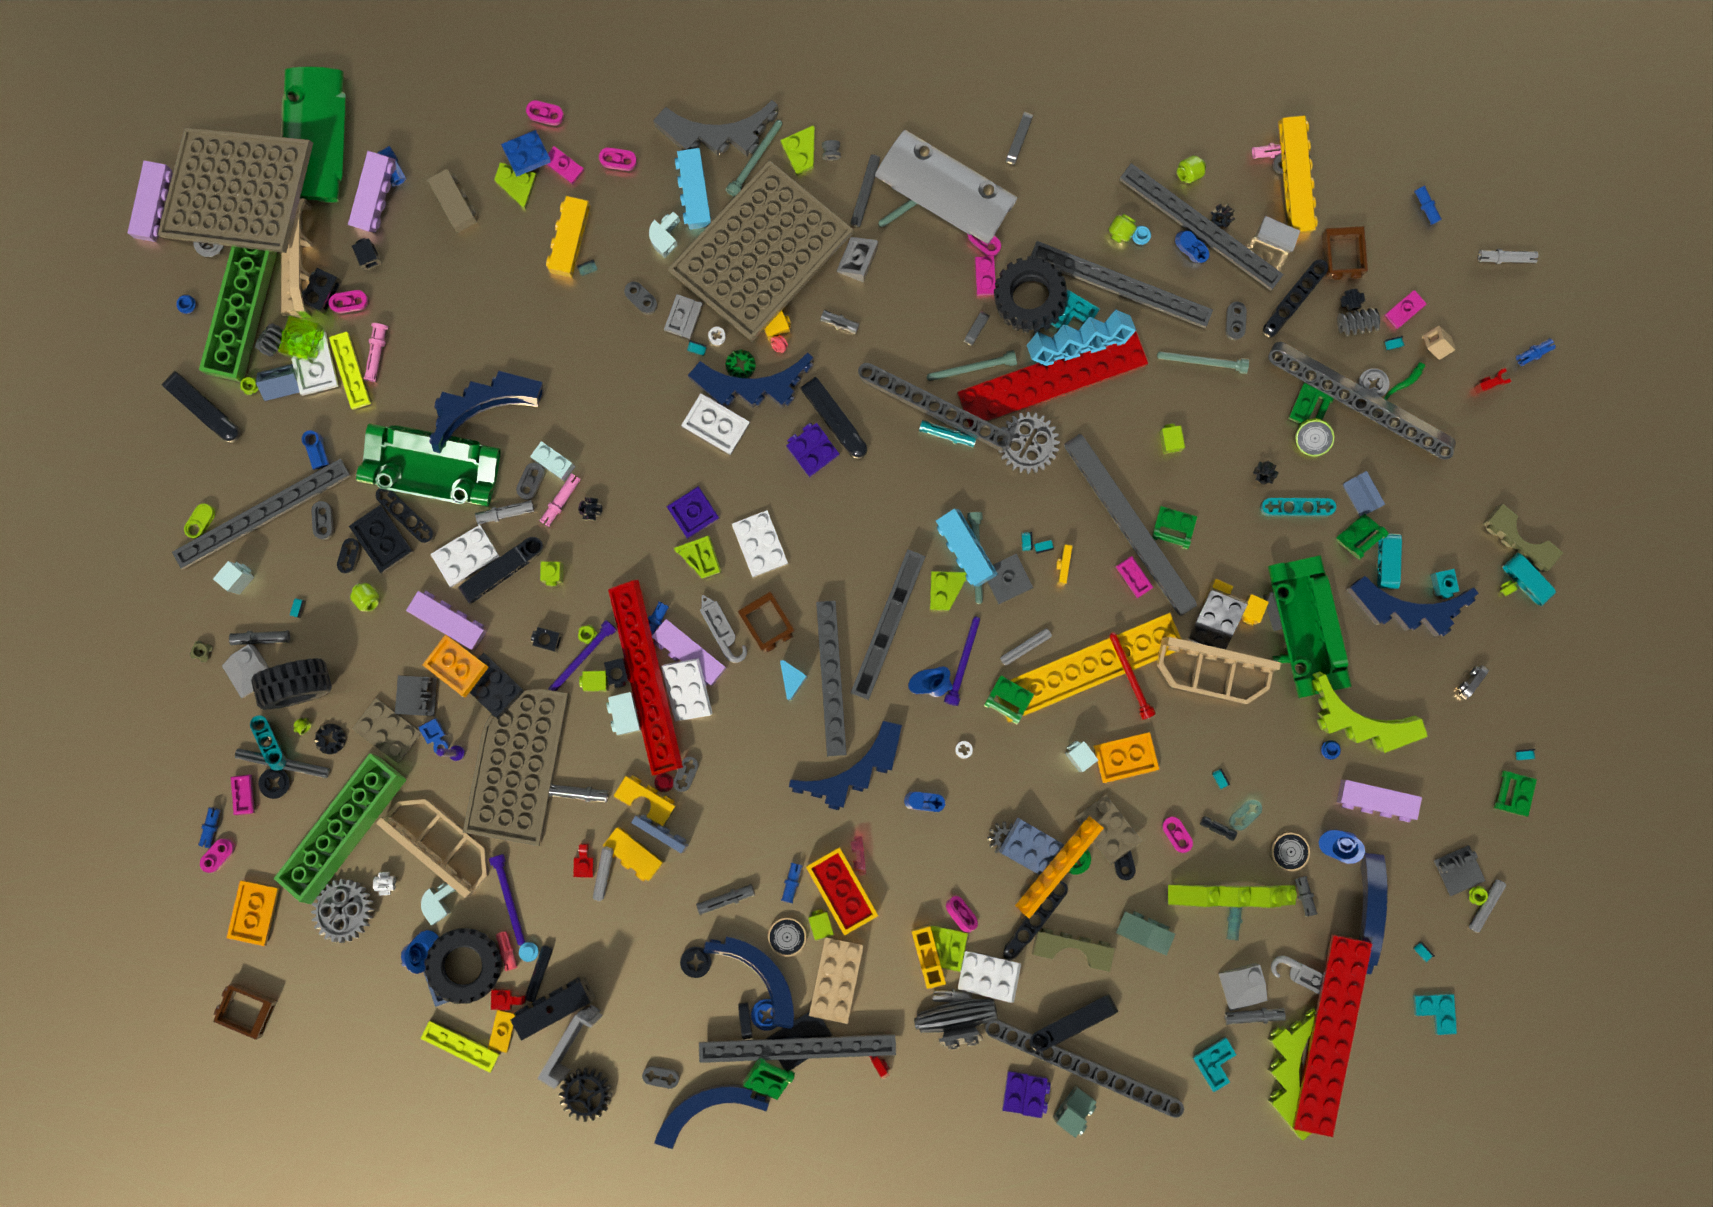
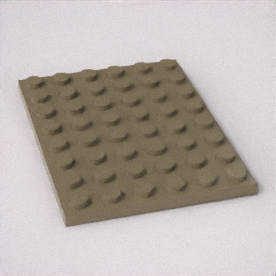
(235, 189)
(760, 250)

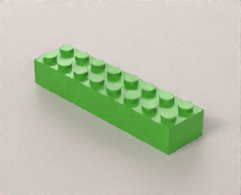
(237, 313)
(340, 829)

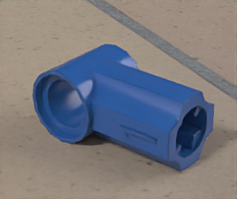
(398, 176)
(315, 451)

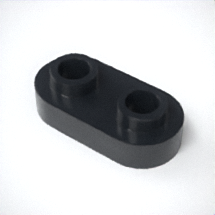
(1125, 861)

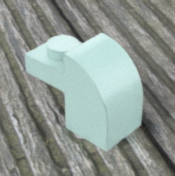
(660, 236)
(433, 904)

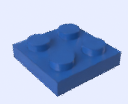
(526, 153)

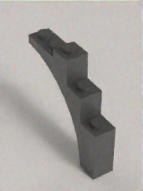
(741, 134)

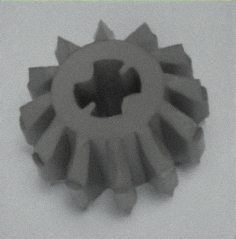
(269, 340)
(997, 835)

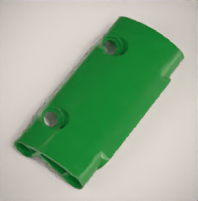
(320, 118)
(425, 473)
(1310, 623)

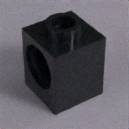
(366, 254)
(555, 639)
(610, 666)

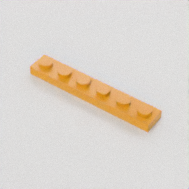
(1059, 867)

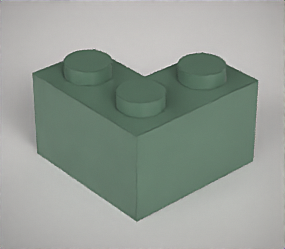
(1146, 933)
(1074, 1110)

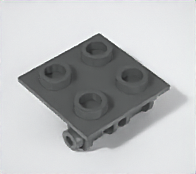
(415, 695)
(1459, 870)

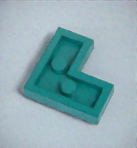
(1077, 308)
(1442, 1008)
(1210, 1060)

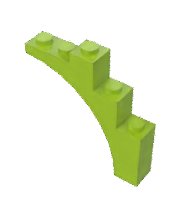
(1386, 733)
(1232, 895)
(1286, 1070)

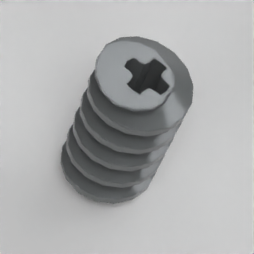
(1358, 320)

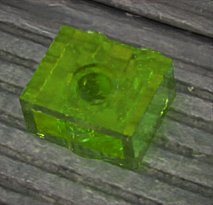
(307, 348)

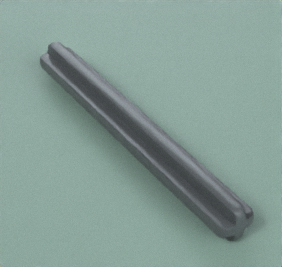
(291, 765)

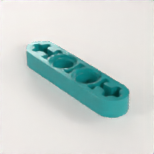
(1298, 506)

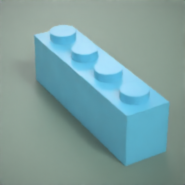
(694, 188)
(966, 548)

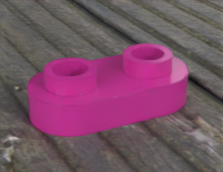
(545, 114)
(618, 159)
(984, 247)
(349, 301)
(1177, 834)
(216, 856)
(961, 914)

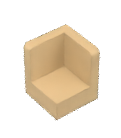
(1439, 342)

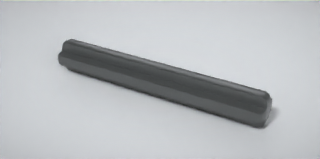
(865, 190)

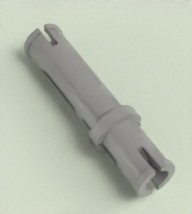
(1507, 256)
(496, 514)

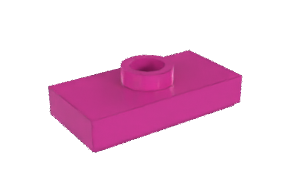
(564, 165)
(1405, 309)
(1134, 577)
(242, 795)

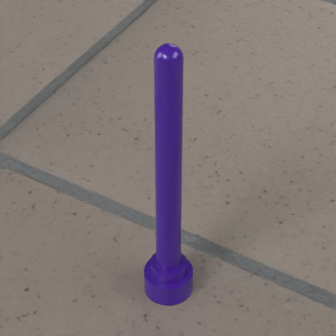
(606, 629)
(953, 696)
(455, 752)
(498, 863)

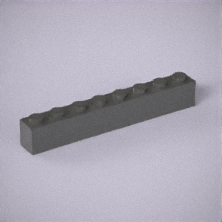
(888, 625)
(831, 678)

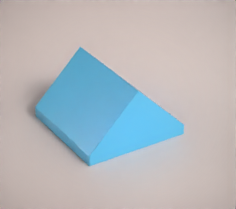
(792, 679)

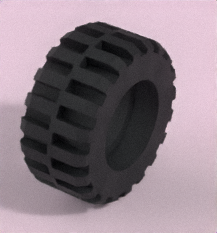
(1023, 272)
(291, 683)
(443, 947)

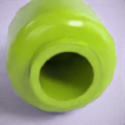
(1191, 169)
(1122, 228)
(364, 597)

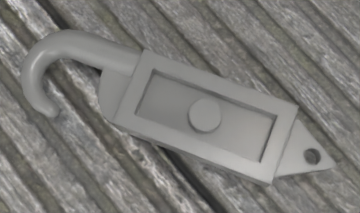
(720, 628)
(1299, 973)

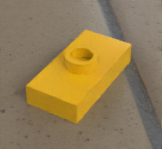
(1063, 564)
(501, 1031)

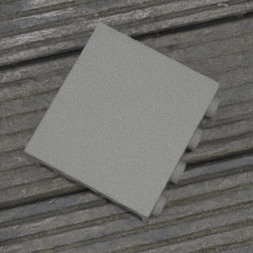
(554, 1071)

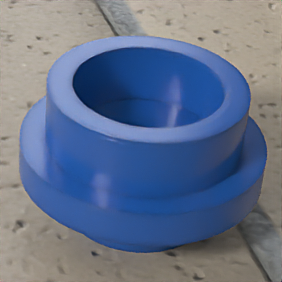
(186, 304)
(1330, 749)

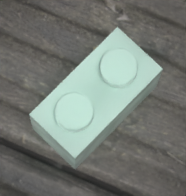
(552, 461)
(234, 577)
(623, 713)
(1081, 755)

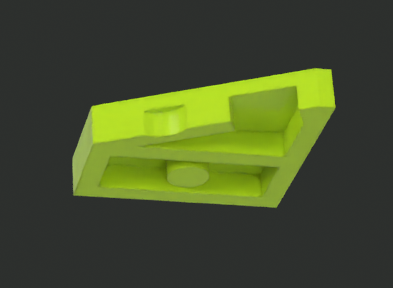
(800, 150)
(517, 187)
(700, 556)
(945, 589)
(950, 947)

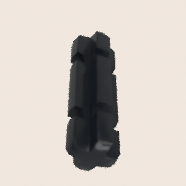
(1218, 828)

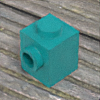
(1445, 583)

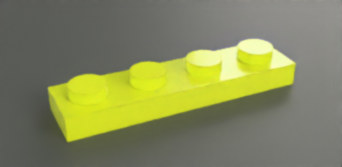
(349, 370)
(460, 1046)

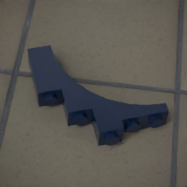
(504, 390)
(752, 391)
(1380, 607)
(835, 788)

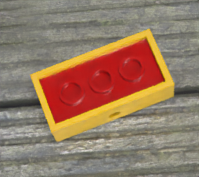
(842, 891)

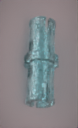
(1234, 923)

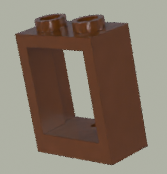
(1345, 233)
(756, 605)
(263, 1016)

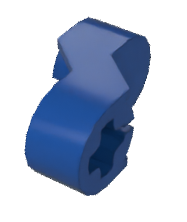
(1192, 246)
(933, 803)

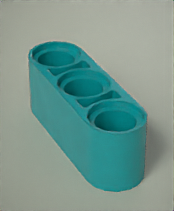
(1389, 561)
(1529, 579)
(262, 736)

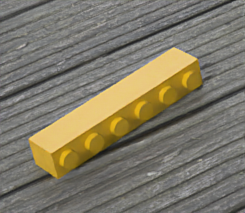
(1297, 174)

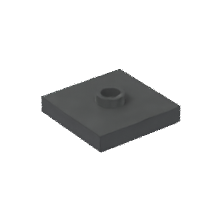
(1010, 579)

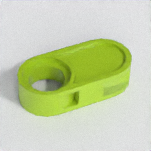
(203, 517)

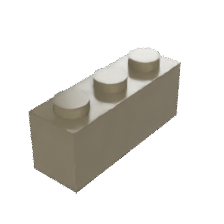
(453, 200)

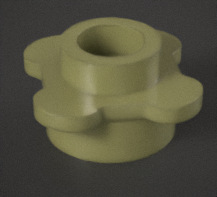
(195, 652)

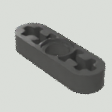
(1019, 138)

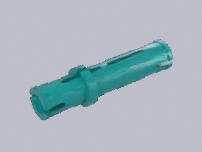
(947, 433)

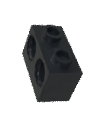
(324, 292)

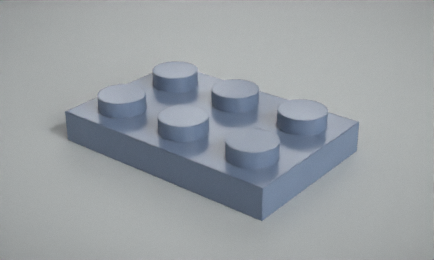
(661, 833)
(1030, 846)

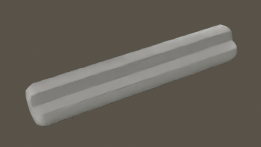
(1026, 646)
(603, 873)
(1485, 909)

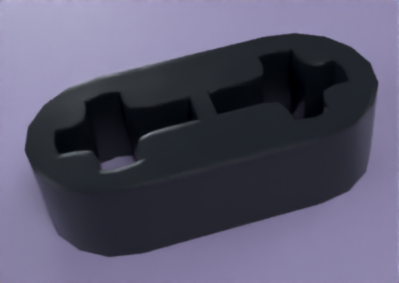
(353, 557)
(745, 1021)

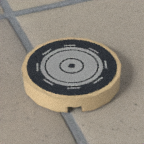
(1290, 851)
(787, 937)

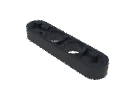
(405, 515)

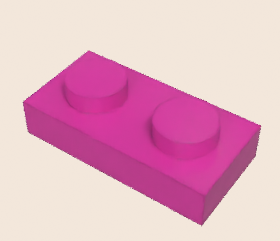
(985, 275)

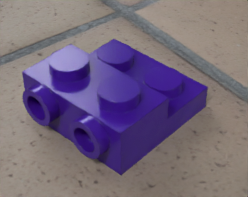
(812, 449)
(1026, 1094)

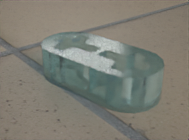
(1248, 818)

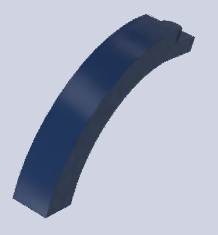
(1374, 904)
(766, 969)
(702, 1100)

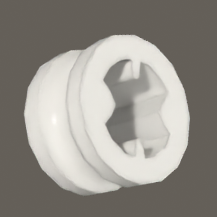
(718, 341)
(967, 744)

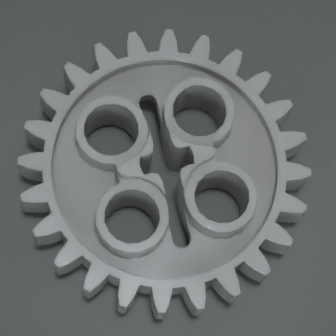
(1043, 451)
(352, 923)

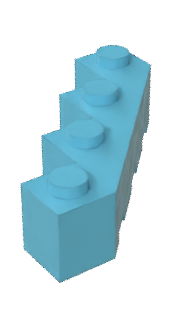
(1092, 337)

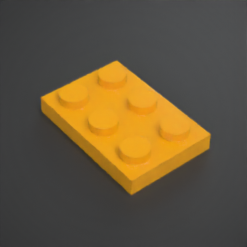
(455, 666)
(1126, 757)
(253, 913)

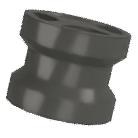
(831, 150)

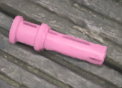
(376, 343)

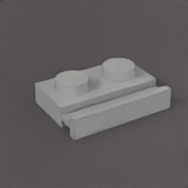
(683, 316)

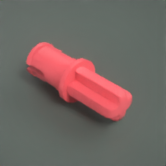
(506, 951)

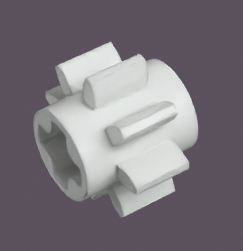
(384, 883)

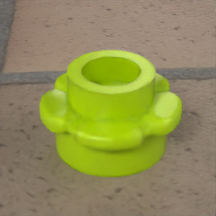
(245, 385)
(1509, 587)
(583, 630)
(302, 726)
(1478, 900)

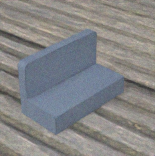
(277, 382)
(1363, 494)

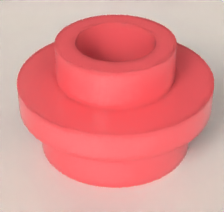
(779, 344)

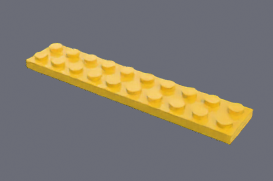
(1093, 665)

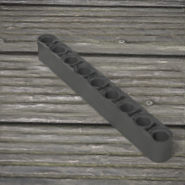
(928, 399)

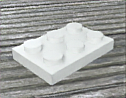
(320, 374)
(715, 424)
(759, 543)
(465, 555)
(686, 689)
(989, 976)

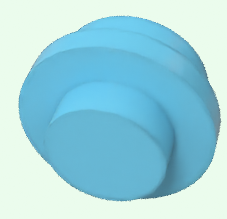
(1142, 235)
(528, 952)

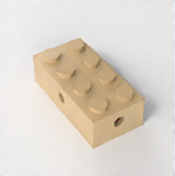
(836, 980)

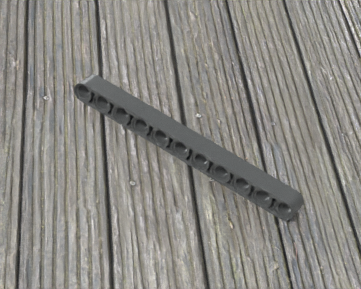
(1365, 408)
(1130, 525)
(1093, 1069)

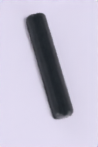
(538, 973)

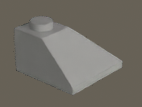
(242, 666)
(1244, 986)

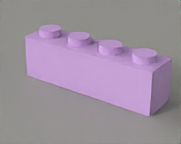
(372, 192)
(150, 201)
(447, 621)
(684, 648)
(1378, 799)

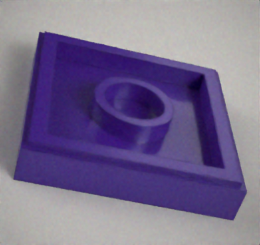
(692, 512)

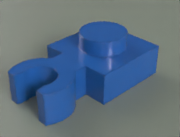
(433, 732)

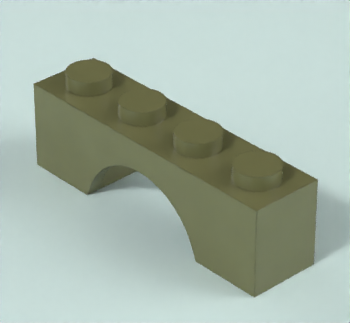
(1504, 524)
(1049, 944)

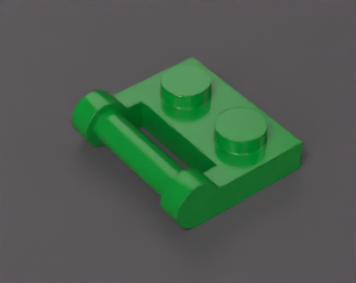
(1306, 402)
(1174, 521)
(1359, 532)
(1011, 693)
(1521, 794)
(767, 1083)

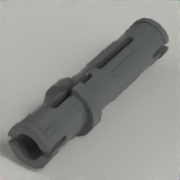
(259, 637)
(579, 793)
(725, 899)
(1263, 1015)

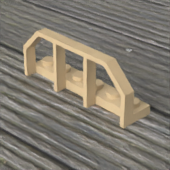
(291, 268)
(1213, 653)
(433, 861)

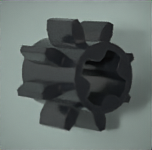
(1222, 215)
(1352, 299)
(1265, 472)
(590, 508)

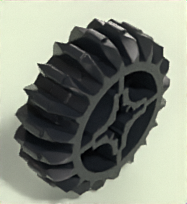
(569, 1100)

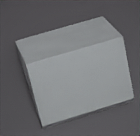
(1277, 234)
(858, 258)

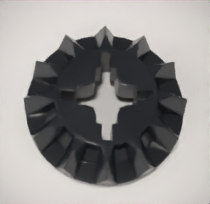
(338, 735)
(265, 783)
(689, 969)

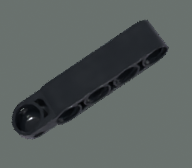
(1276, 321)
(201, 407)
(834, 418)
(501, 569)
(1018, 945)
(1073, 1024)

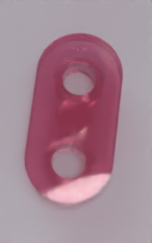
(859, 864)

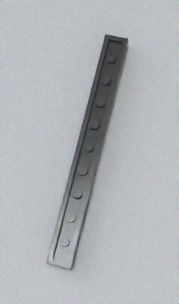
(1201, 227)
(1124, 285)
(261, 514)
(797, 1048)

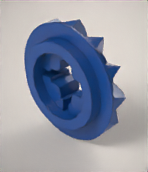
(757, 1015)

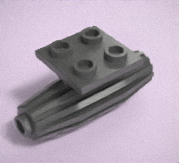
(957, 1021)

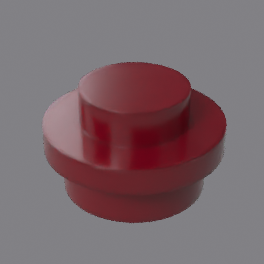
(663, 782)

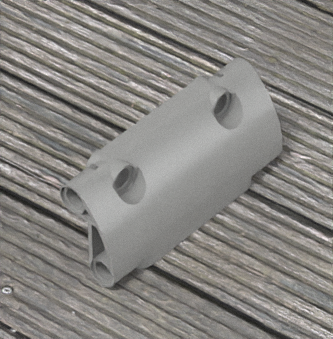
(945, 187)

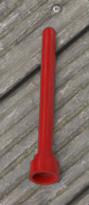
(1146, 711)

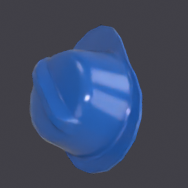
(931, 681)
(1342, 846)
(415, 953)

